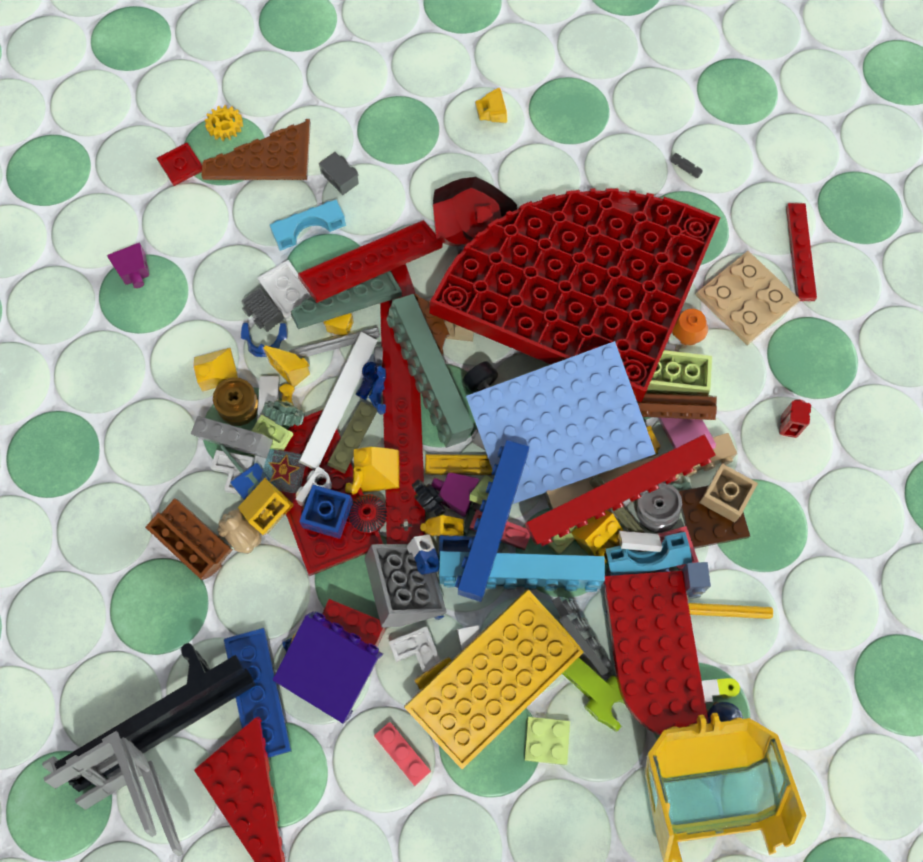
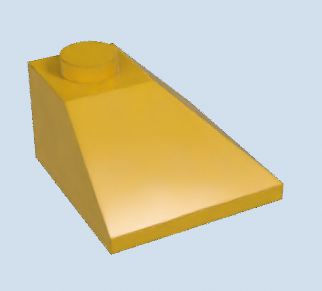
(287, 365)
(214, 368)
(379, 468)

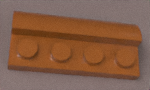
(679, 406)
(189, 539)

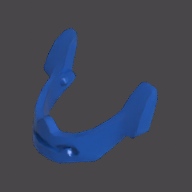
(259, 351)
(378, 387)

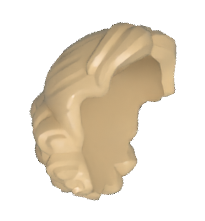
(239, 532)

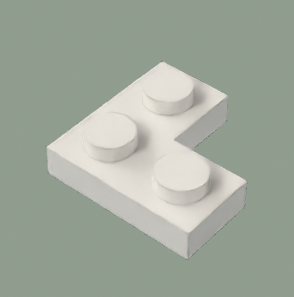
(224, 464)
(418, 644)

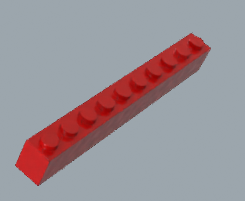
(620, 489)

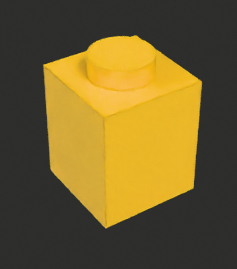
(340, 325)

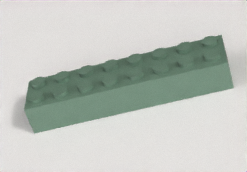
(429, 371)

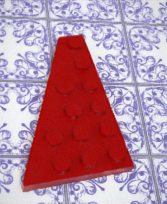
(243, 792)

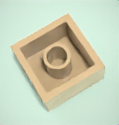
(728, 493)

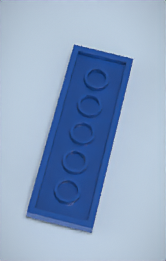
(263, 698)

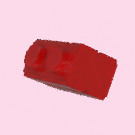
(795, 418)

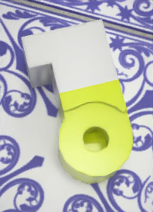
(725, 688)

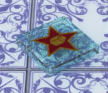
(283, 470)

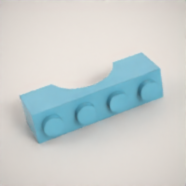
(326, 215)
(674, 552)

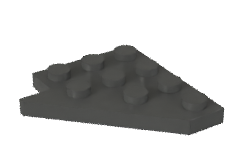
(579, 630)

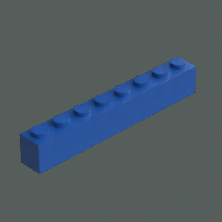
(493, 521)

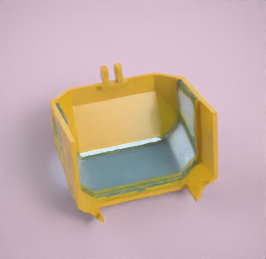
(721, 783)

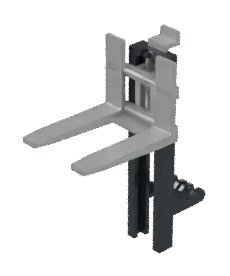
(126, 742)

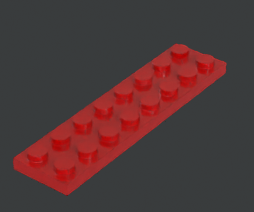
(369, 261)

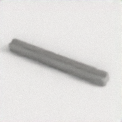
(333, 343)

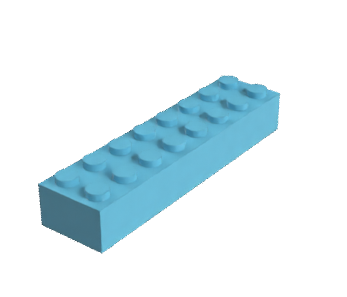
(531, 571)

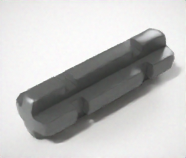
(686, 165)

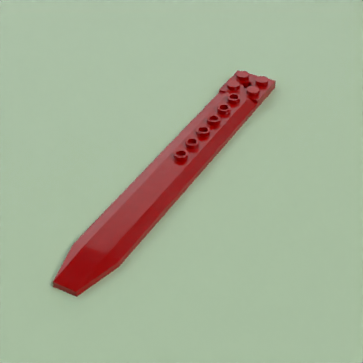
(401, 427)

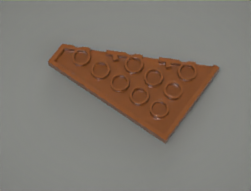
(276, 157)

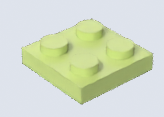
(547, 741)

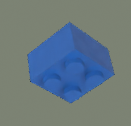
(326, 511)

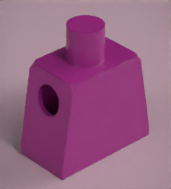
(130, 264)
(456, 491)

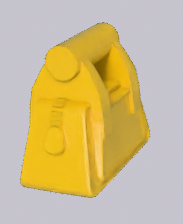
(494, 106)
(444, 526)

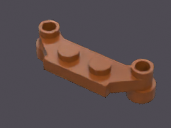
(435, 324)

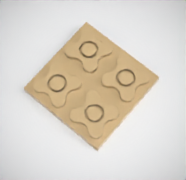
(747, 297)

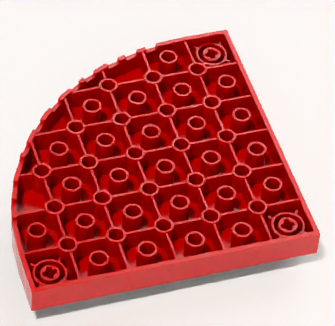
(580, 277)

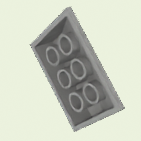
(398, 587)

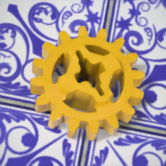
(224, 122)

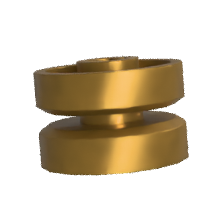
(235, 401)

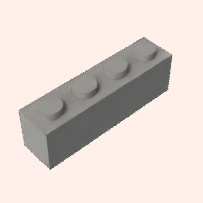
(232, 437)

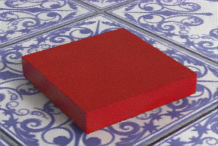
(180, 164)

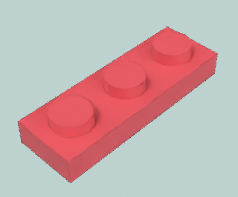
(513, 534)
(402, 753)

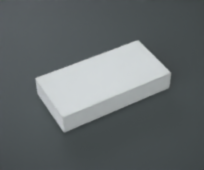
(640, 541)

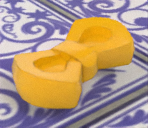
(287, 391)

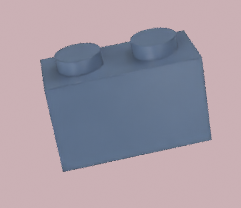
(696, 579)

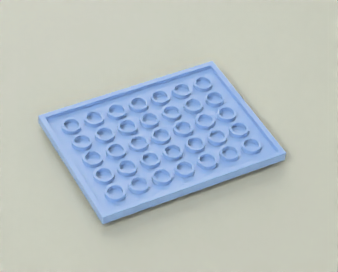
(571, 416)

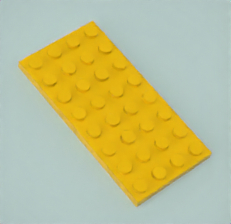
(494, 679)

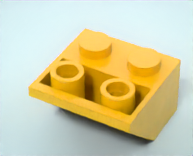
(265, 507)
(598, 535)

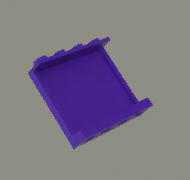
(327, 666)

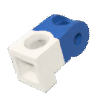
(424, 554)

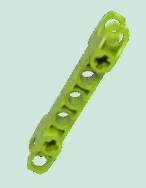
(600, 692)

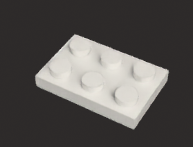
(284, 288)

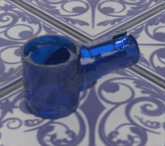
(370, 376)

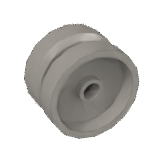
(660, 508)

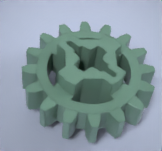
(283, 413)

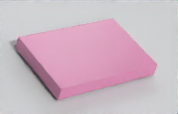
(684, 430)

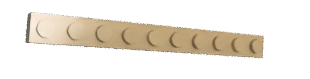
(724, 453)

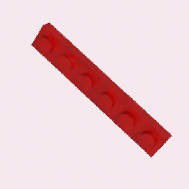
(801, 252)

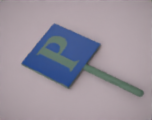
(248, 480)

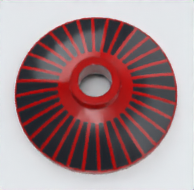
(371, 522)

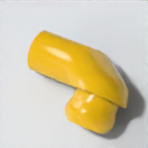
(357, 481)

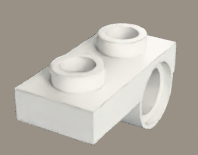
(312, 479)

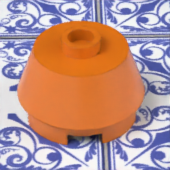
(690, 327)

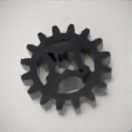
(428, 498)

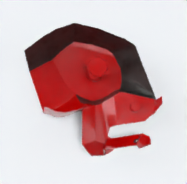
(467, 208)

